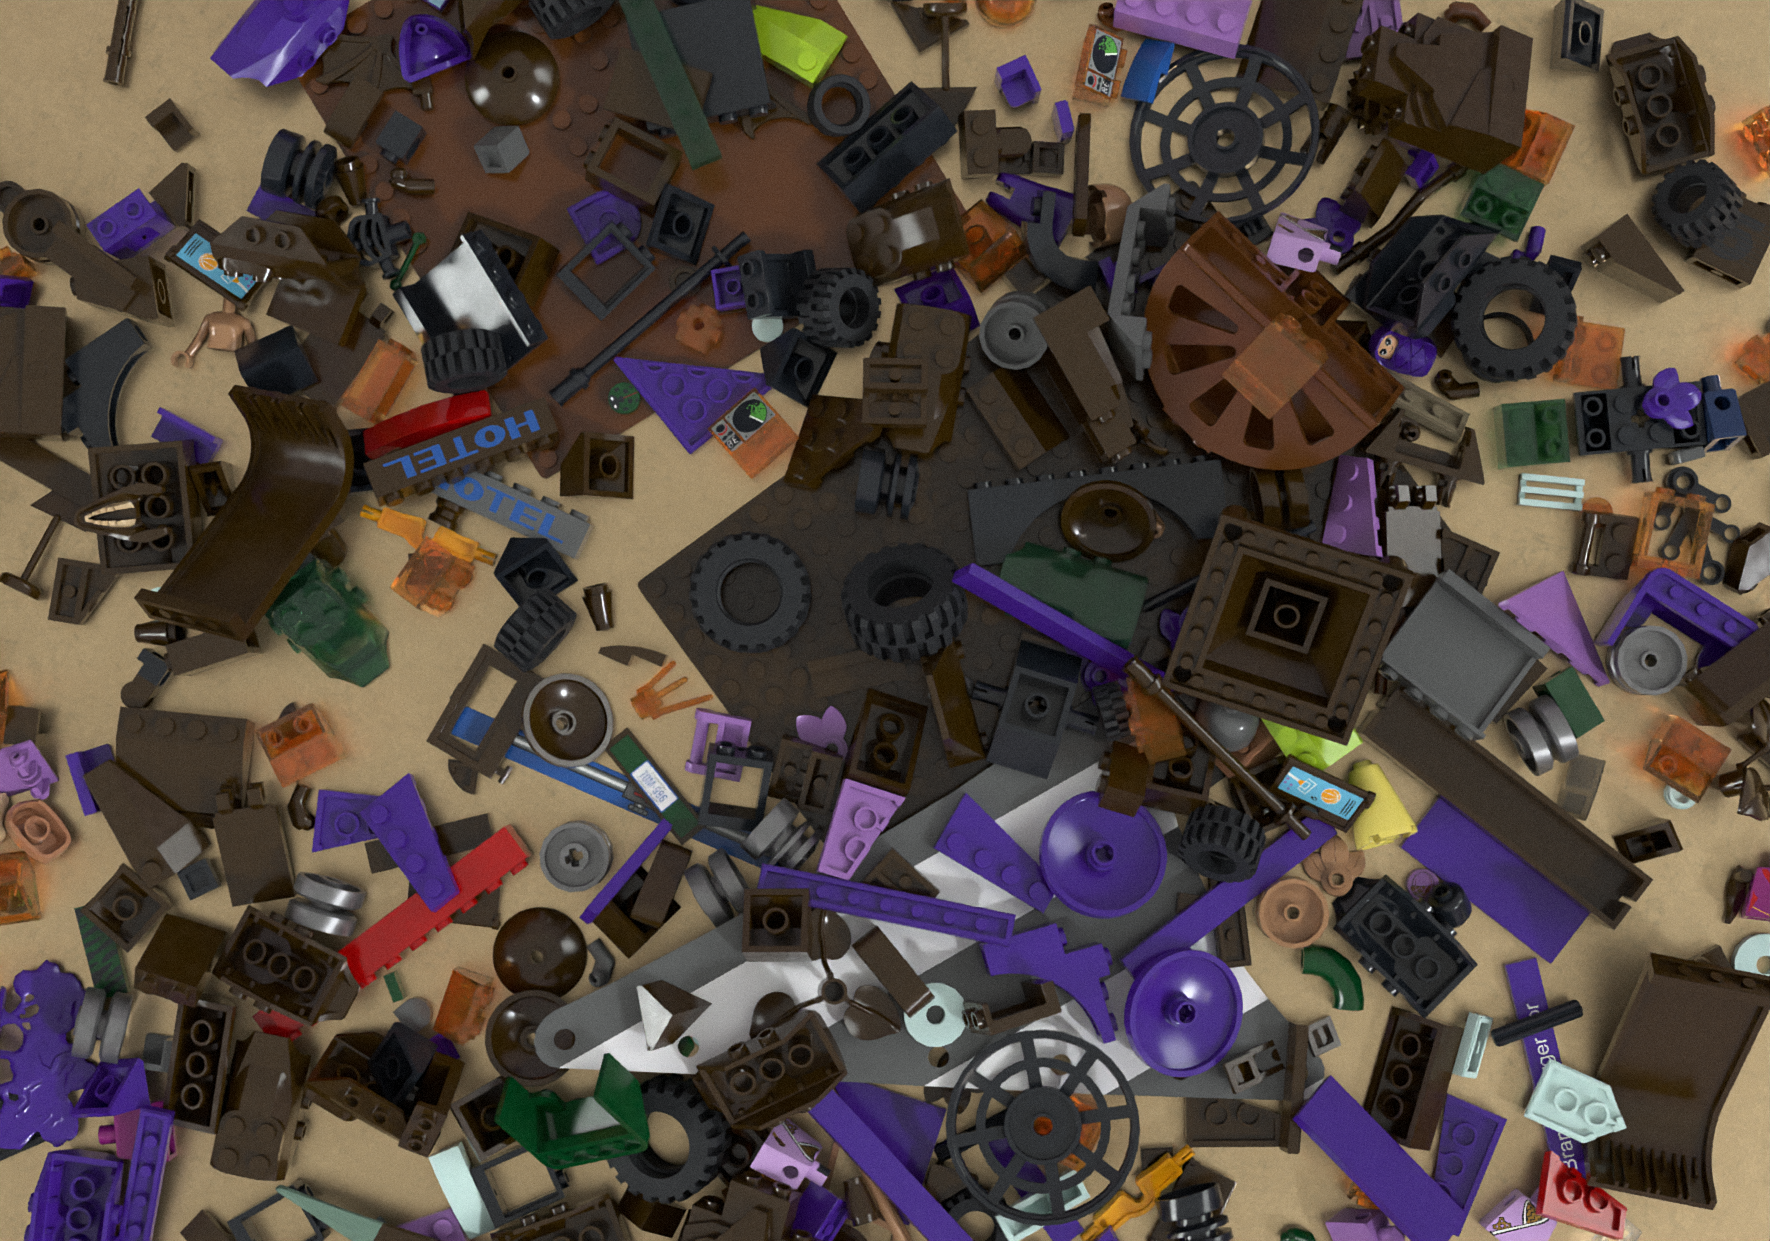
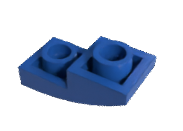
(1144, 74)

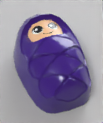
(1402, 353)

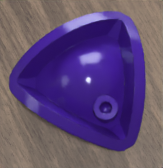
(429, 47)

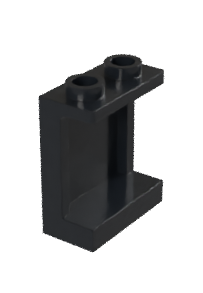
(774, 282)

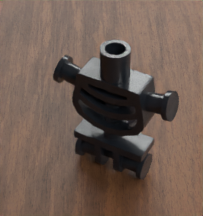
(383, 237)

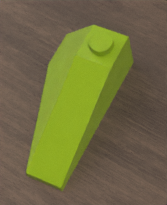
(797, 43)

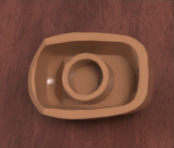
(37, 830)

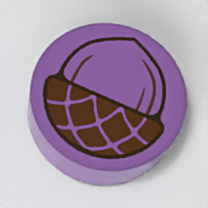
(1420, 882)

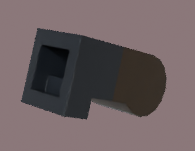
(147, 682)

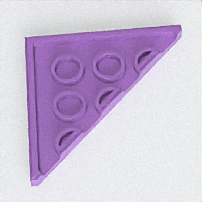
(1555, 615)

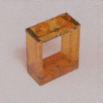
(380, 381)
(1645, 529)

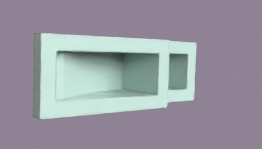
(455, 1178)
(1040, 1204)

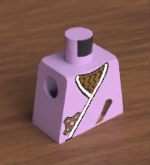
(1301, 244)
(790, 1156)
(1516, 1219)

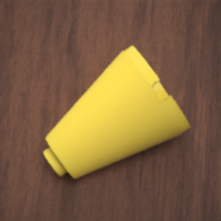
(1386, 815)

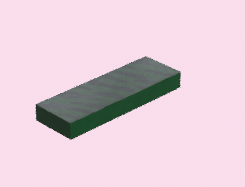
(103, 957)

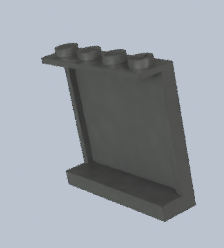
(1460, 655)

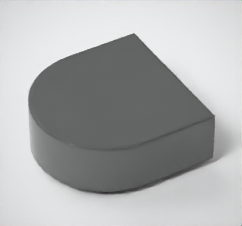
(1686, 454)
(414, 1013)

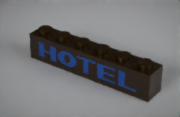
(462, 452)

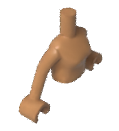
(224, 332)

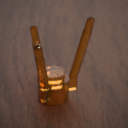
(648, 702)

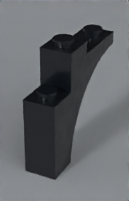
(101, 372)

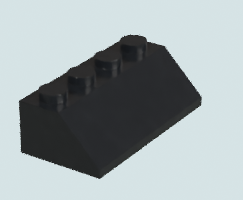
(887, 147)

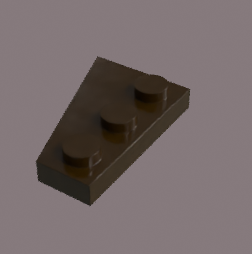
(1230, 1124)

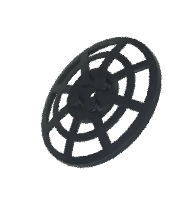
(1222, 119)
(1037, 1147)

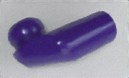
(1534, 244)

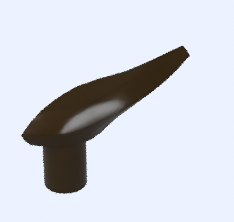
(1736, 892)

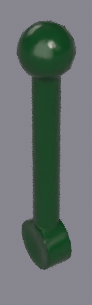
(418, 239)

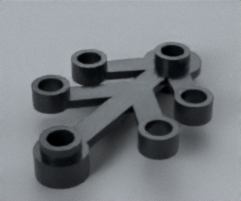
(1689, 521)

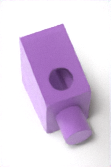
(1362, 1225)

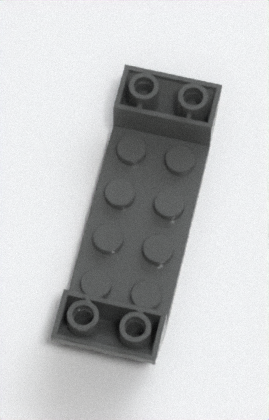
(1145, 224)

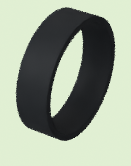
(1526, 330)

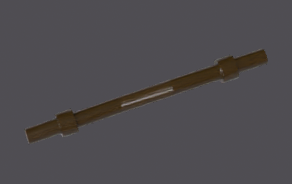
(1361, 250)

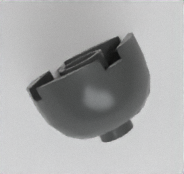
(1230, 727)

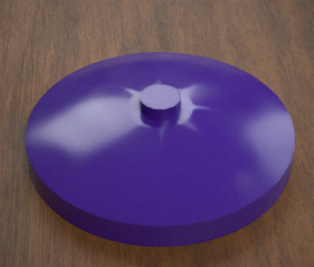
(1101, 858)
(1183, 1012)

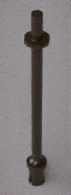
(1152, 685)

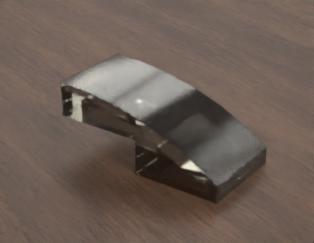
(1580, 786)

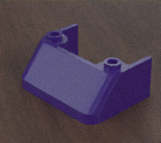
(1684, 608)

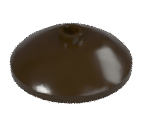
(524, 95)
(1109, 533)
(584, 715)
(552, 935)
(508, 1034)

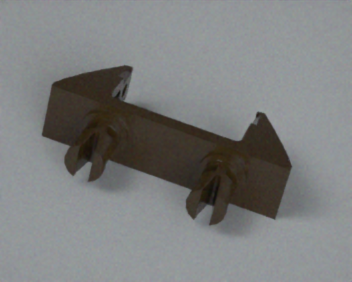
(1394, 452)

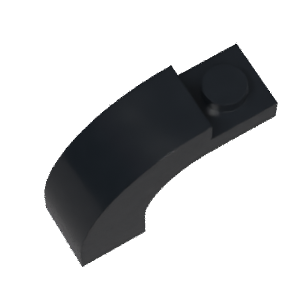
(1045, 255)

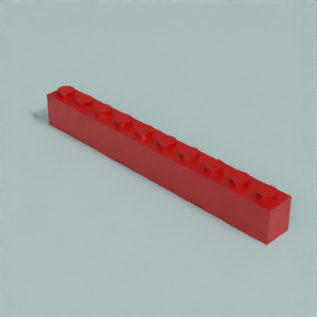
(413, 919)

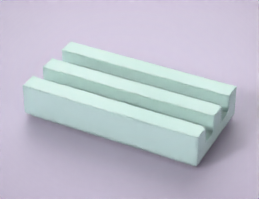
(1577, 494)
(1472, 1045)

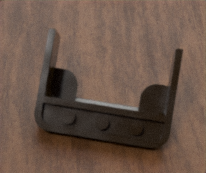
(1732, 683)

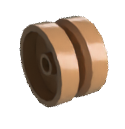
(1304, 925)

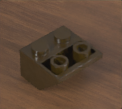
(1373, 183)

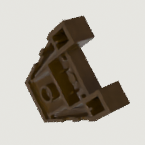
(953, 706)

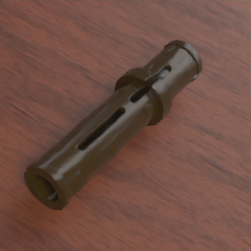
(115, 73)

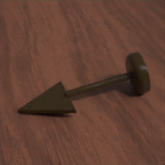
(950, 99)
(61, 510)

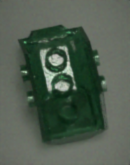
(1079, 588)
(331, 624)

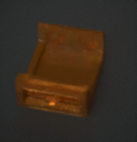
(1276, 365)

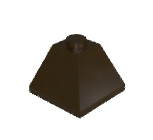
(598, 467)

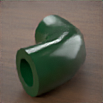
(1337, 972)

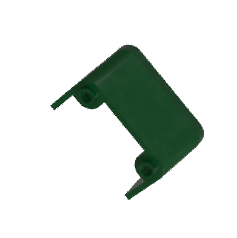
(582, 1129)

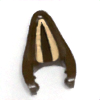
(120, 514)

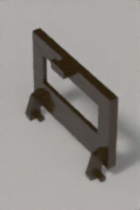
(503, 728)

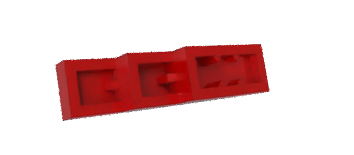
(426, 422)

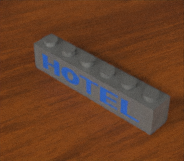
(519, 510)

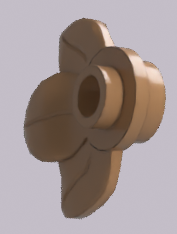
(1335, 860)

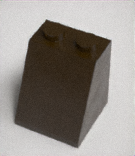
(152, 300)

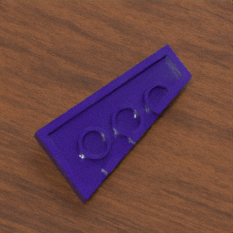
(412, 842)
(990, 852)
(1465, 1150)

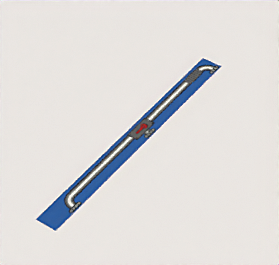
(601, 783)

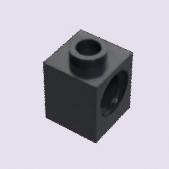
(400, 139)

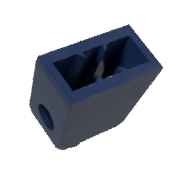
(1722, 416)

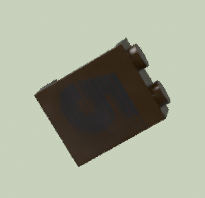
(1741, 250)

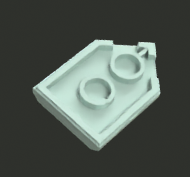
(1574, 1104)

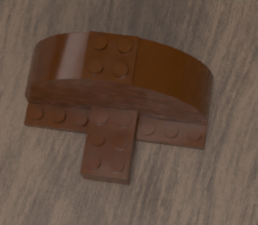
(1210, 309)

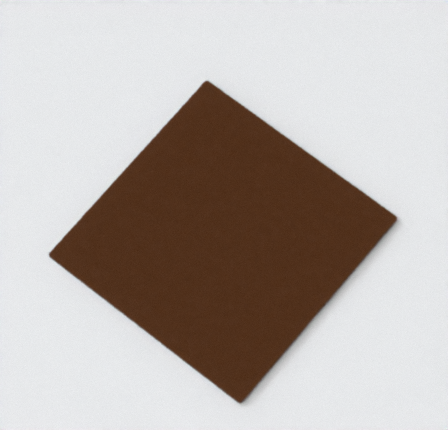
(758, 187)

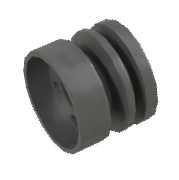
(782, 838)

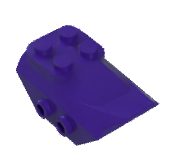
(280, 39)
(76, 1197)

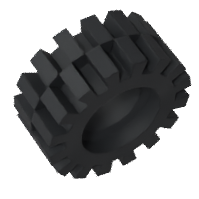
(1112, 711)

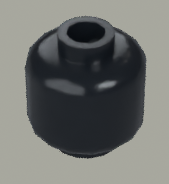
(1449, 903)

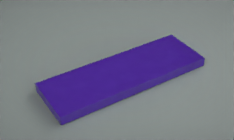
(1494, 880)
(1378, 1164)

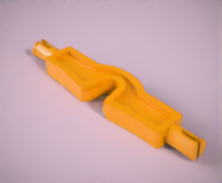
(413, 529)
(1150, 1182)

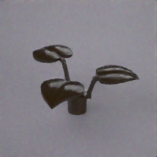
(1746, 781)
(870, 1011)

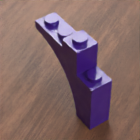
(1077, 971)

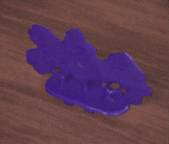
(43, 1064)

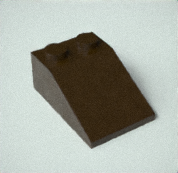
(523, 253)
(1629, 258)
(885, 743)
(1183, 781)

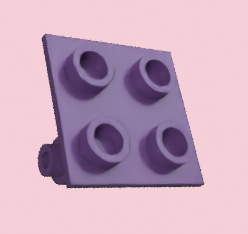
(25, 770)

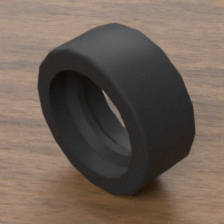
(861, 101)

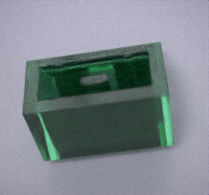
(1501, 200)
(1531, 434)

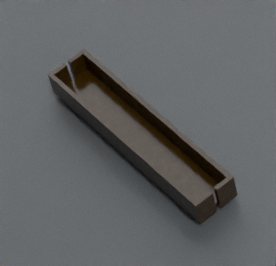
(1505, 807)

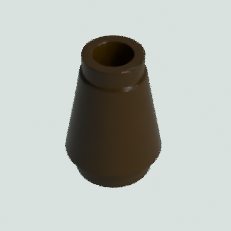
(351, 177)
(599, 604)
(158, 633)
(859, 1202)

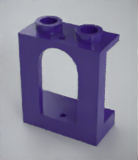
(125, 224)

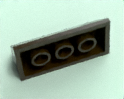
(200, 1063)
(1412, 1077)

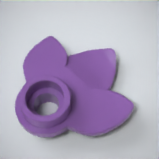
(825, 730)

